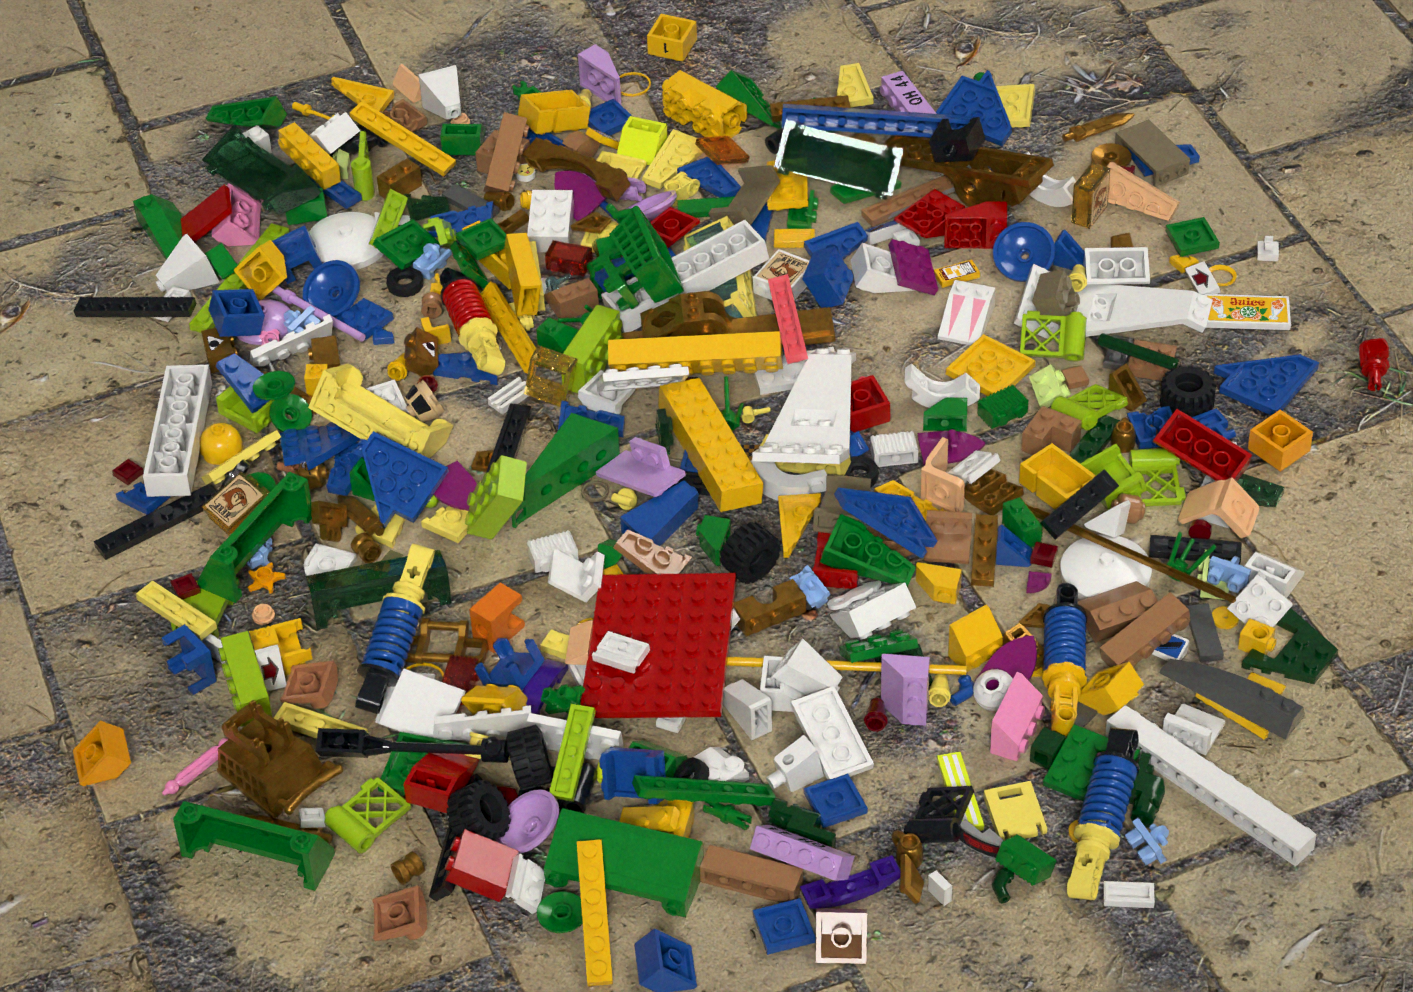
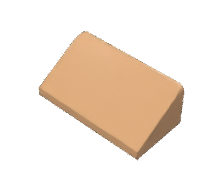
(407, 83)
(579, 643)

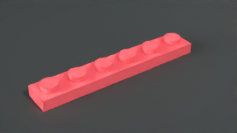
(787, 319)

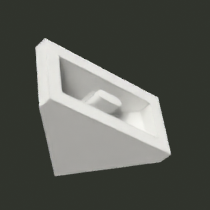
(1112, 521)

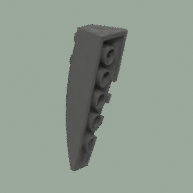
(1238, 695)

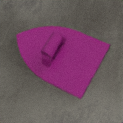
(585, 192)
(959, 444)
(456, 487)
(1013, 657)

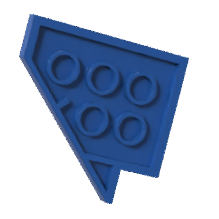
(981, 100)
(1266, 382)
(314, 444)
(400, 478)
(891, 515)

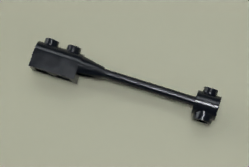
(362, 745)

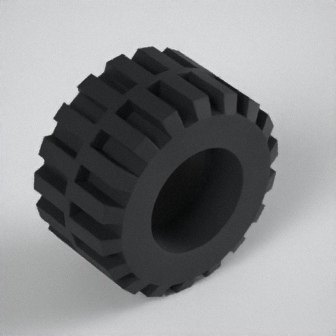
(1188, 390)
(750, 552)
(529, 757)
(479, 810)

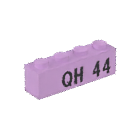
(903, 94)
(802, 852)

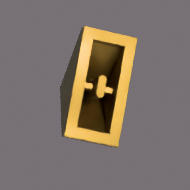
(1125, 384)

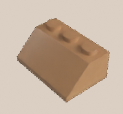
(1116, 609)

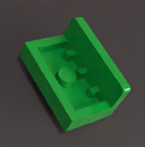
(805, 216)

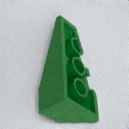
(160, 221)

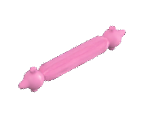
(193, 769)

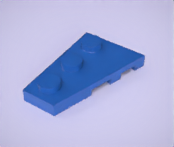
(711, 177)
(464, 218)
(843, 239)
(461, 365)
(339, 476)

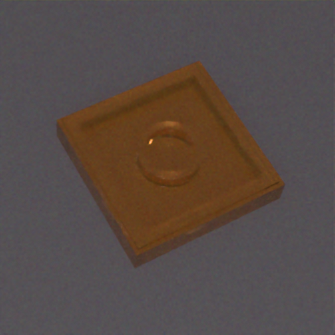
(722, 150)

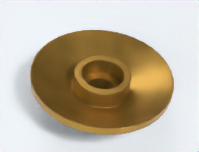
(1111, 153)

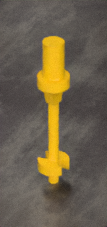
(307, 110)

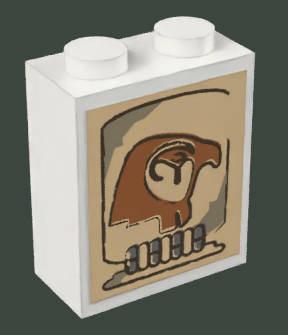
(778, 265)

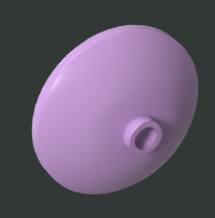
(656, 204)
(273, 319)
(532, 820)

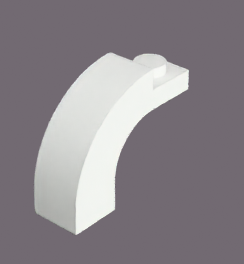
(1054, 192)
(929, 392)
(780, 483)

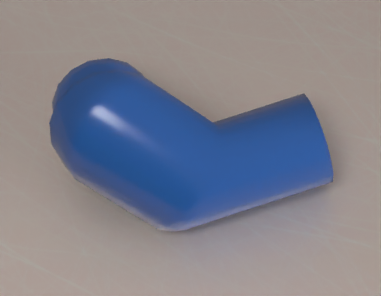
(965, 690)

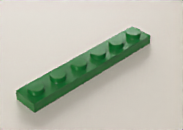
(703, 790)

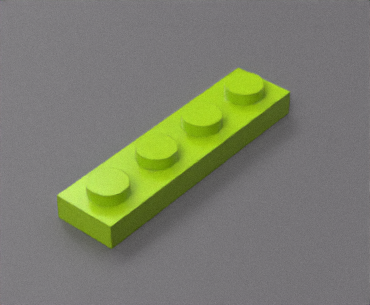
(389, 214)
(572, 752)

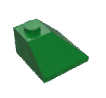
(555, 334)

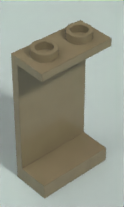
(1155, 151)
(752, 196)
(830, 509)

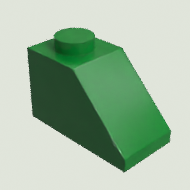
(946, 415)
(712, 535)

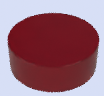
(1200, 529)

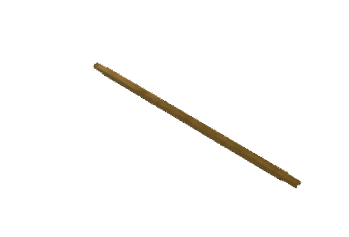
(1161, 567)

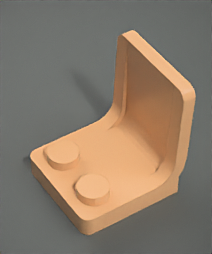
(938, 486)
(1223, 499)

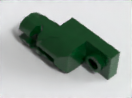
(1147, 792)
(800, 822)

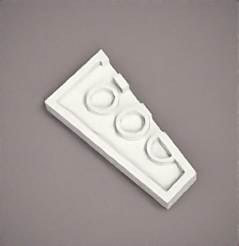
(291, 343)
(492, 725)

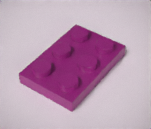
(913, 267)

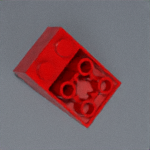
(928, 214)
(975, 225)
(436, 778)

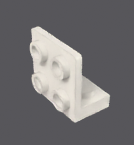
(575, 577)
(1260, 602)
(1193, 728)

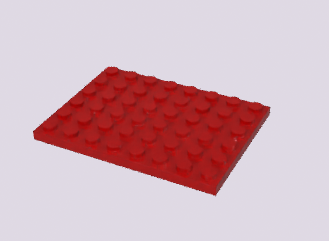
(688, 637)

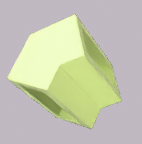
(343, 160)

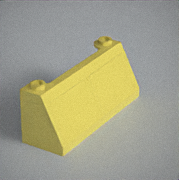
(361, 412)

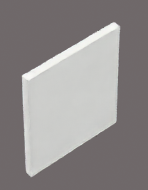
(417, 702)

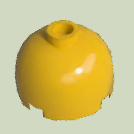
(220, 443)

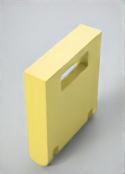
(632, 166)
(1015, 814)

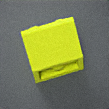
(642, 138)

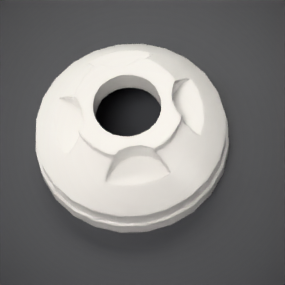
(991, 699)

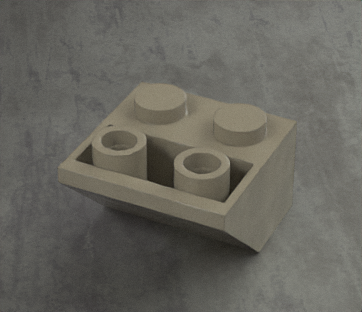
(1055, 295)

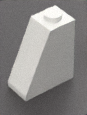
(806, 670)
(749, 708)

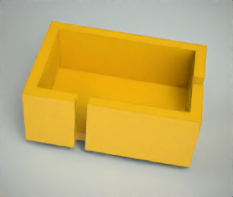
(554, 111)
(1053, 475)

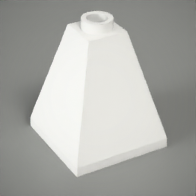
(441, 92)
(186, 268)

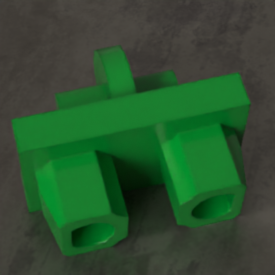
(561, 698)

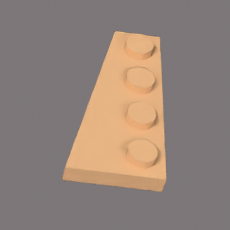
(1139, 195)

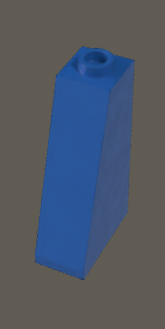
(662, 514)

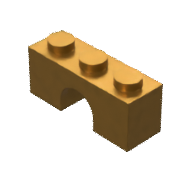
(787, 603)

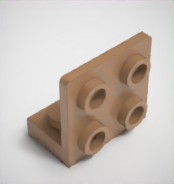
(952, 536)

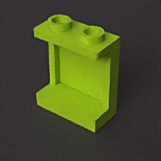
(233, 408)
(1119, 470)
(208, 604)

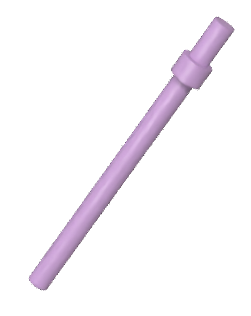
(290, 297)

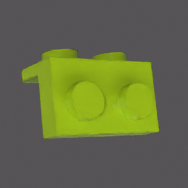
(445, 233)

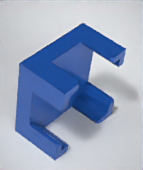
(297, 249)
(193, 656)
(513, 667)

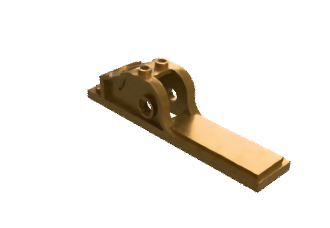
(1012, 176)
(705, 314)

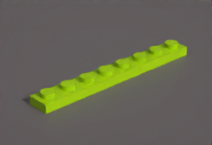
(203, 319)

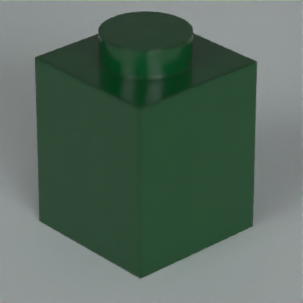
(1046, 747)

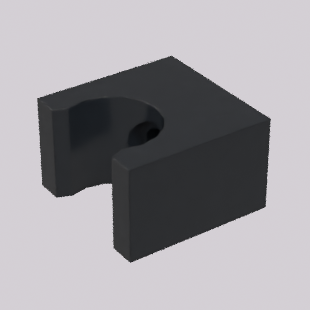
(956, 144)

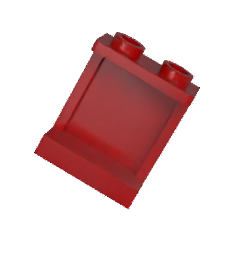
(830, 576)

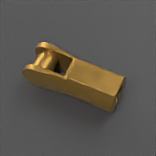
(514, 222)

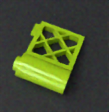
(362, 170)
(1071, 332)
(1085, 410)
(1154, 464)
(352, 825)

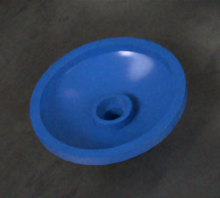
(1020, 240)
(328, 281)

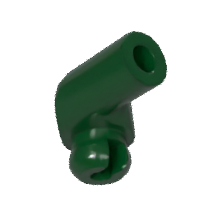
(999, 884)

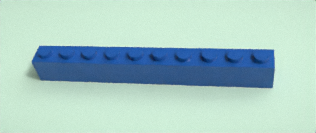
(869, 120)

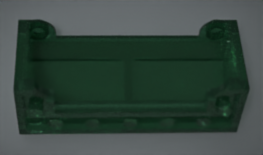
(838, 159)
(259, 173)
(368, 585)

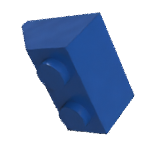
(664, 963)

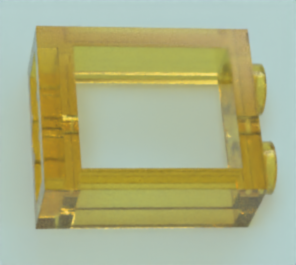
(546, 389)

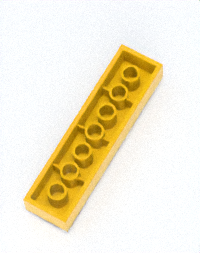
(700, 353)
(711, 445)

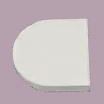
(327, 559)

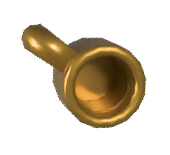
(1124, 435)
(909, 845)

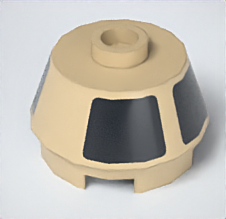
(423, 402)

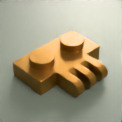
(330, 518)

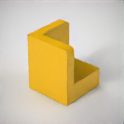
(441, 332)

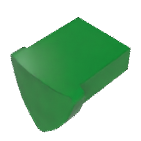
(611, 556)

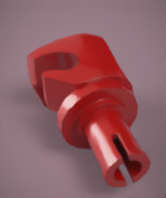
(1374, 361)

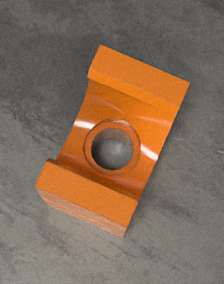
(493, 618)

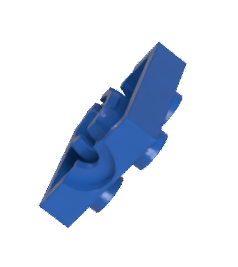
(1144, 432)

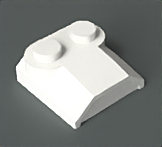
(605, 400)
(723, 766)

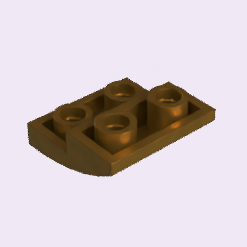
(991, 492)

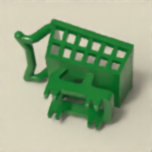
(637, 244)

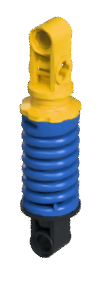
(1064, 656)

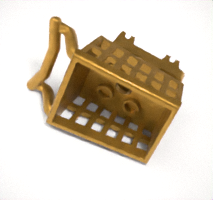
(287, 771)

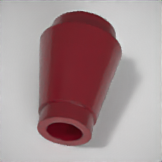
(876, 715)

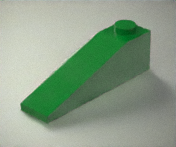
(747, 92)
(251, 113)
(857, 549)

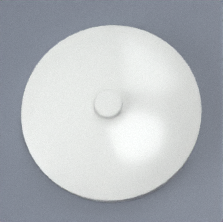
(346, 239)
(1099, 569)

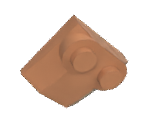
(311, 684)
(400, 915)

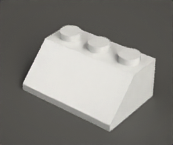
(1116, 265)
(875, 611)

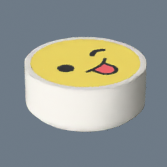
(525, 173)

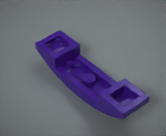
(545, 677)
(857, 887)

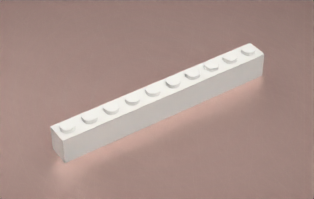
(1218, 789)

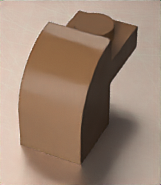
(581, 143)

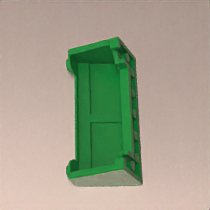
(283, 505)
(202, 826)
(634, 859)

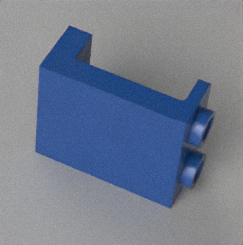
(622, 764)

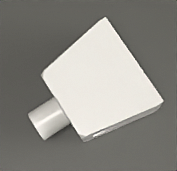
(796, 766)

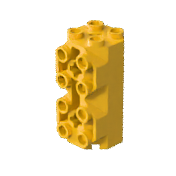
(707, 107)

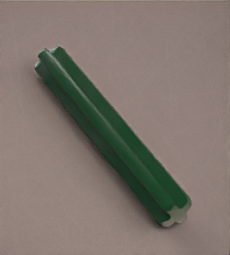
(1137, 351)

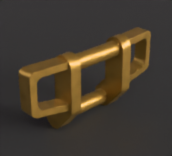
(463, 642)

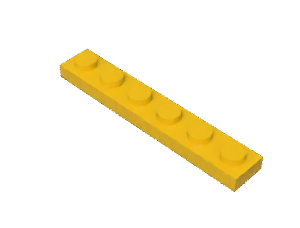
(402, 138)
(508, 325)
(594, 913)

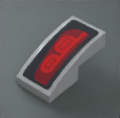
(983, 843)

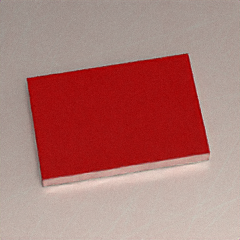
(207, 214)

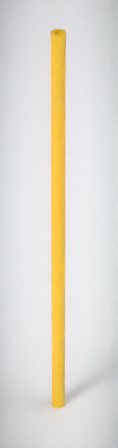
(855, 666)

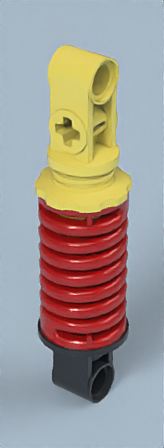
(471, 320)

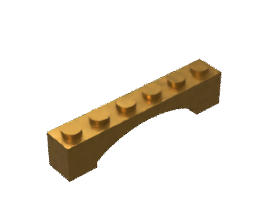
(545, 155)

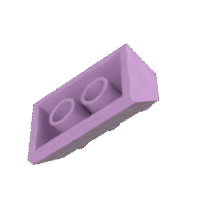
(905, 687)

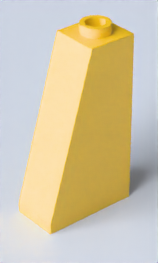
(522, 274)

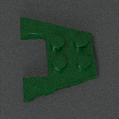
(1302, 658)

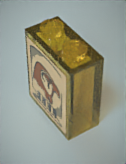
(1090, 195)
(234, 502)

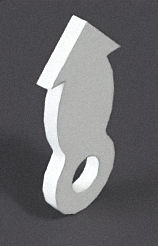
(855, 594)

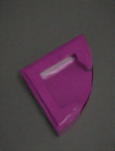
(1038, 581)

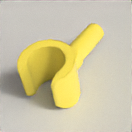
(749, 414)

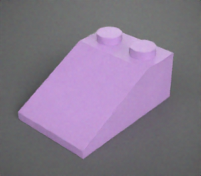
(599, 74)

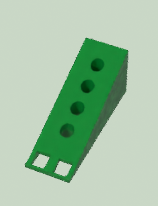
(567, 462)

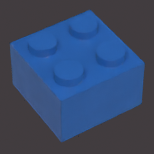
(828, 277)
(236, 312)

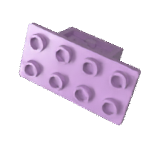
(642, 469)

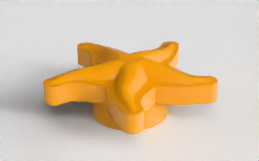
(264, 578)

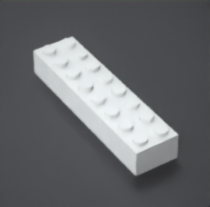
(701, 268)
(177, 431)

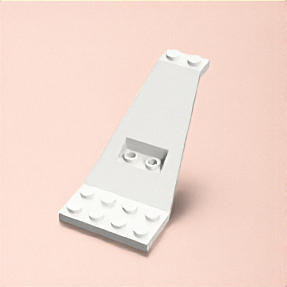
(1123, 307)
(816, 413)

